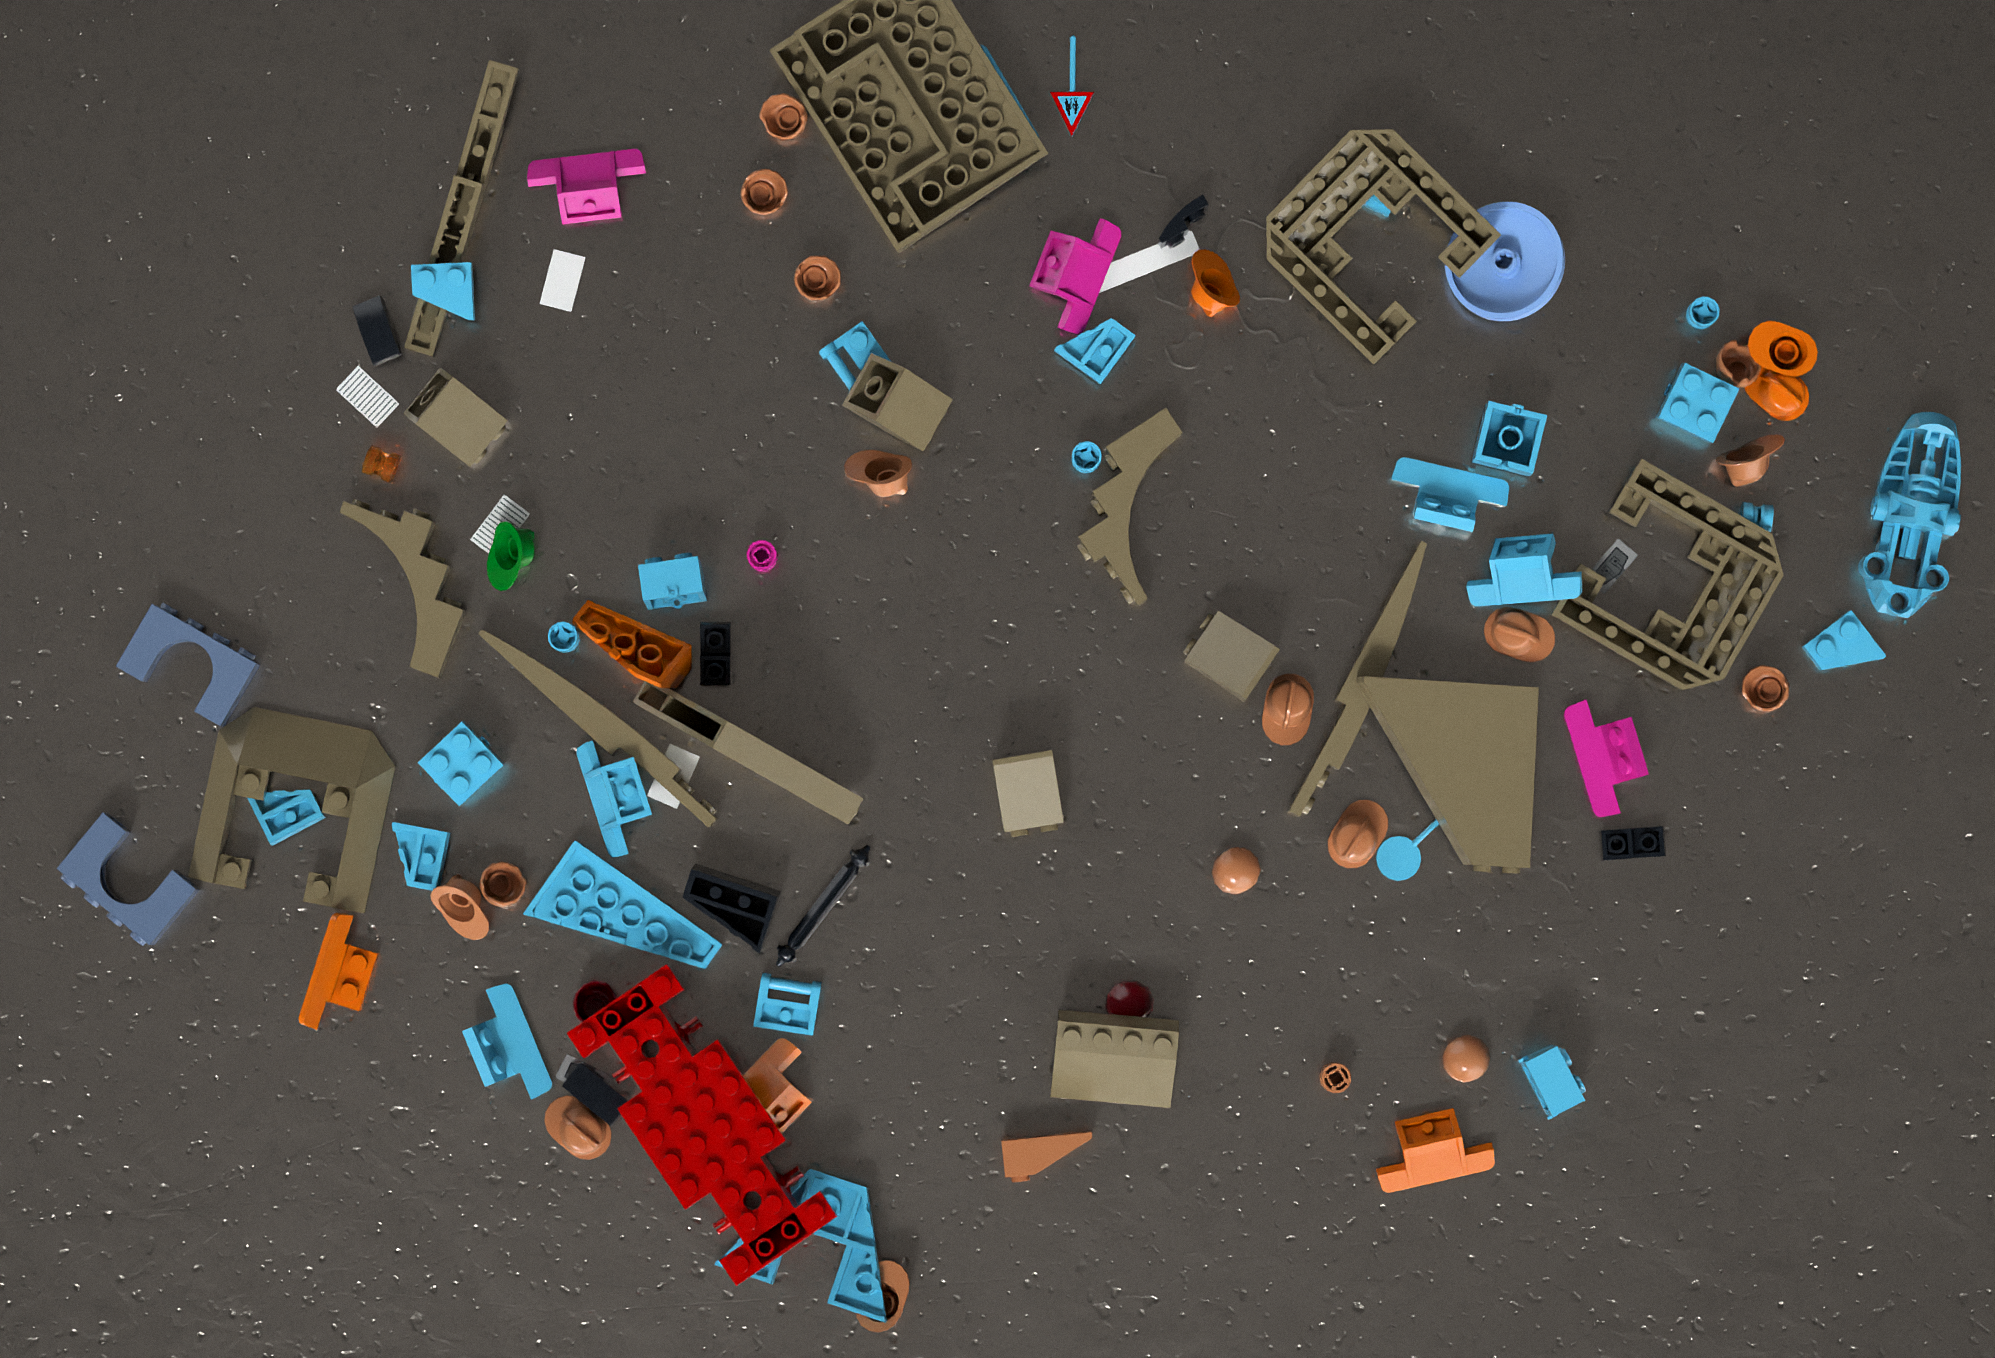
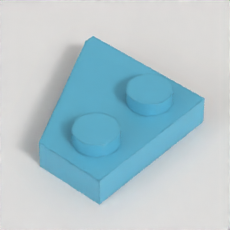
(1097, 349)
(286, 813)

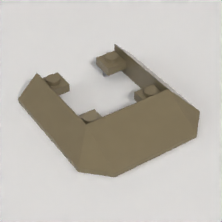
(1331, 194)
(1726, 610)
(308, 748)

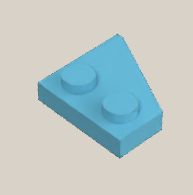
(446, 286)
(1843, 644)
(422, 854)

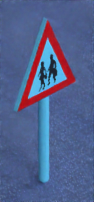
(1072, 103)

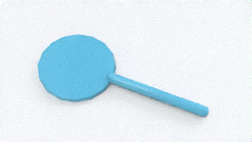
(1400, 857)

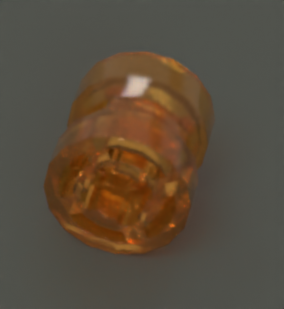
(381, 464)

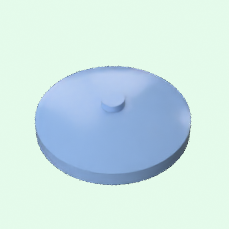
(1517, 270)

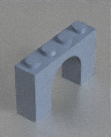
(231, 668)
(86, 869)

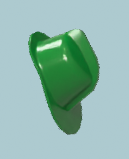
(509, 553)

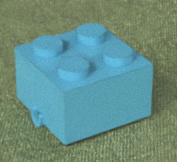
(1697, 402)
(1509, 438)
(672, 580)
(461, 763)
(1553, 1080)

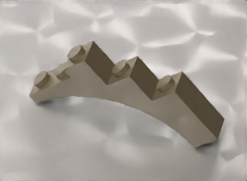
(1110, 538)
(436, 620)

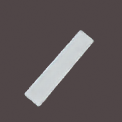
(1147, 261)

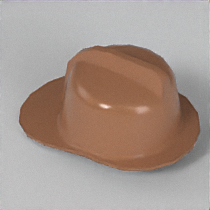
(1750, 460)
(880, 470)
(1519, 634)
(1287, 709)
(1358, 834)
(460, 906)
(577, 1128)
(895, 1292)

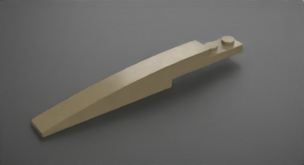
(465, 195)
(1370, 662)
(604, 726)

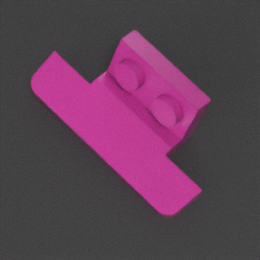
(587, 182)
(1076, 271)
(1605, 755)

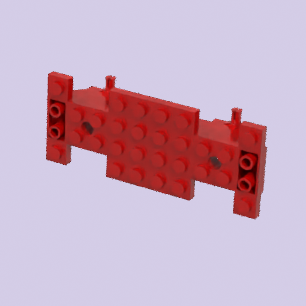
(702, 1124)

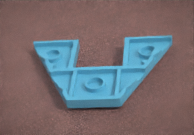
(858, 1277)

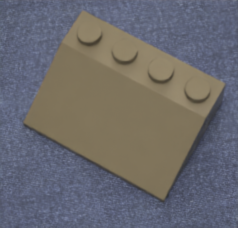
(1114, 1058)

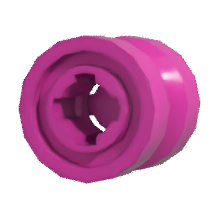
(762, 555)

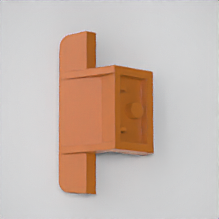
(339, 973)
(772, 1088)
(1433, 1153)

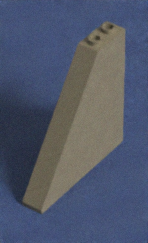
(749, 751)
(1469, 758)

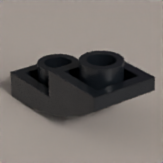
(1177, 229)
(377, 331)
(715, 653)
(1633, 843)
(595, 1094)

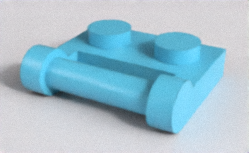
(859, 345)
(784, 1014)

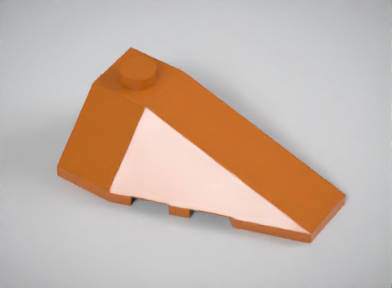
(635, 646)

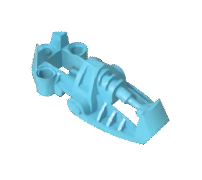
(1916, 505)

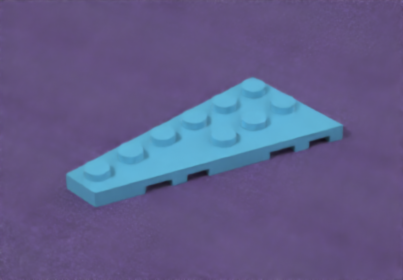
(605, 903)

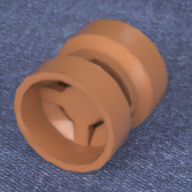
(1335, 1073)

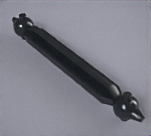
(823, 905)

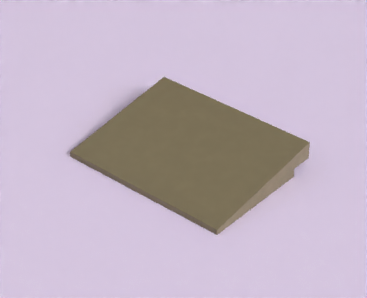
(908, 109)

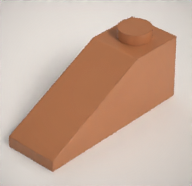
(1033, 1154)

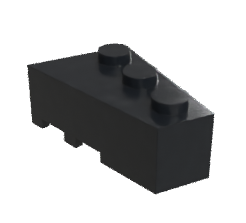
(734, 903)

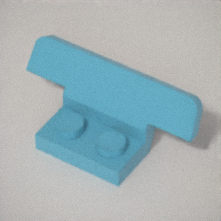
(1449, 494)
(1523, 574)
(615, 795)
(507, 1045)

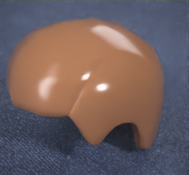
(783, 116)
(764, 191)
(817, 277)
(1736, 365)
(1765, 688)
(1236, 870)
(502, 884)
(1466, 1058)

